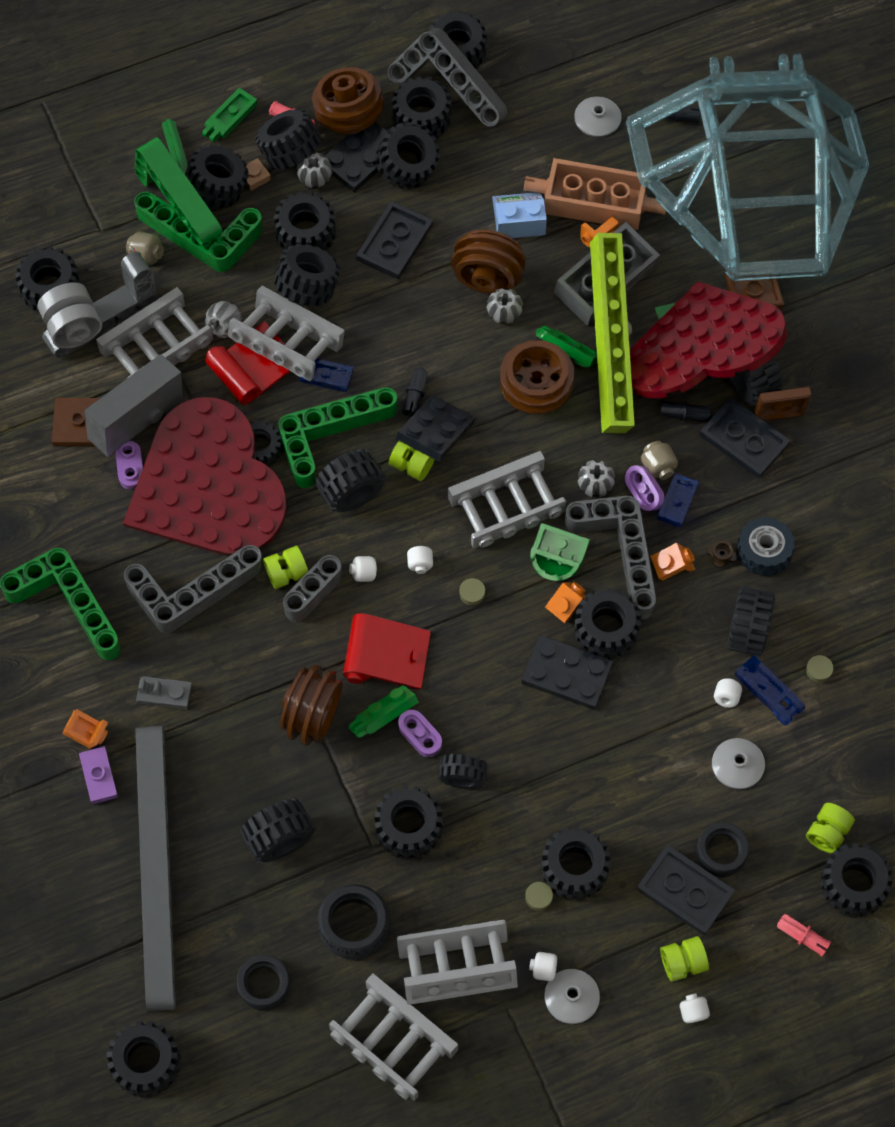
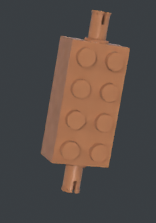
(593, 193)

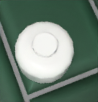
(420, 559)
(363, 568)
(728, 693)
(544, 966)
(694, 1009)

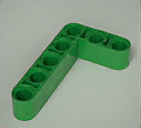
(157, 165)
(211, 250)
(329, 425)
(73, 594)

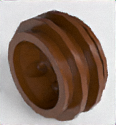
(348, 100)
(488, 261)
(526, 394)
(310, 704)

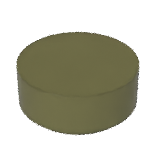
(472, 591)
(819, 669)
(538, 896)

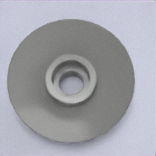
(595, 123)
(734, 774)
(572, 1009)

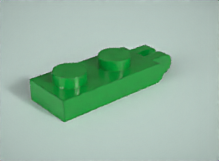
(229, 115)
(582, 354)
(383, 711)

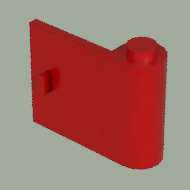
(245, 371)
(384, 651)

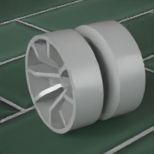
(69, 315)

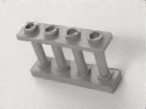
(295, 317)
(150, 318)
(508, 476)
(457, 982)
(419, 1028)

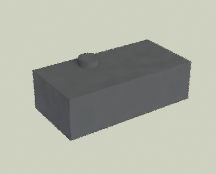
(576, 285)
(134, 405)

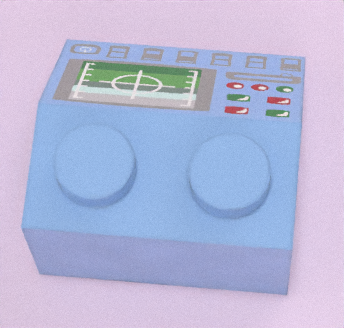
(520, 214)

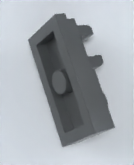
(164, 693)

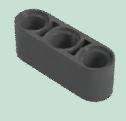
(310, 599)

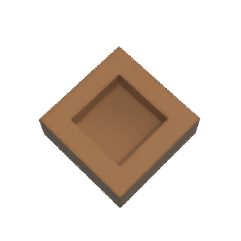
(257, 174)

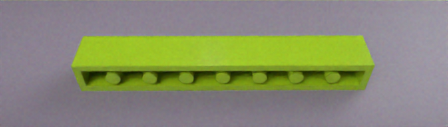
(612, 333)

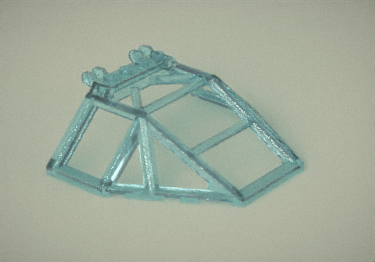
(743, 89)

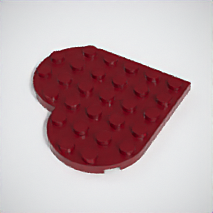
(705, 336)
(205, 483)

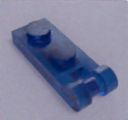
(769, 689)

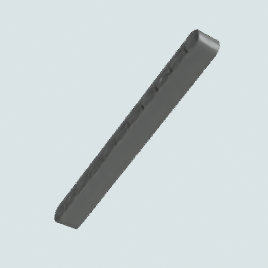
(155, 869)

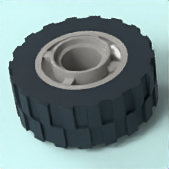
(771, 533)

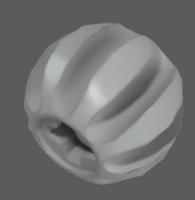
(314, 170)
(504, 306)
(219, 316)
(593, 486)

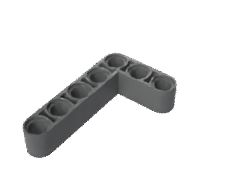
(451, 73)
(122, 303)
(628, 545)
(192, 591)

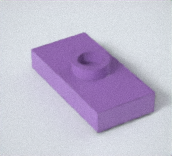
(98, 775)

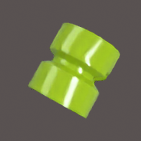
(417, 467)
(294, 563)
(831, 825)
(685, 958)

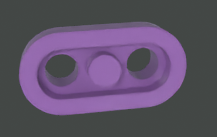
(129, 463)
(645, 489)
(421, 734)

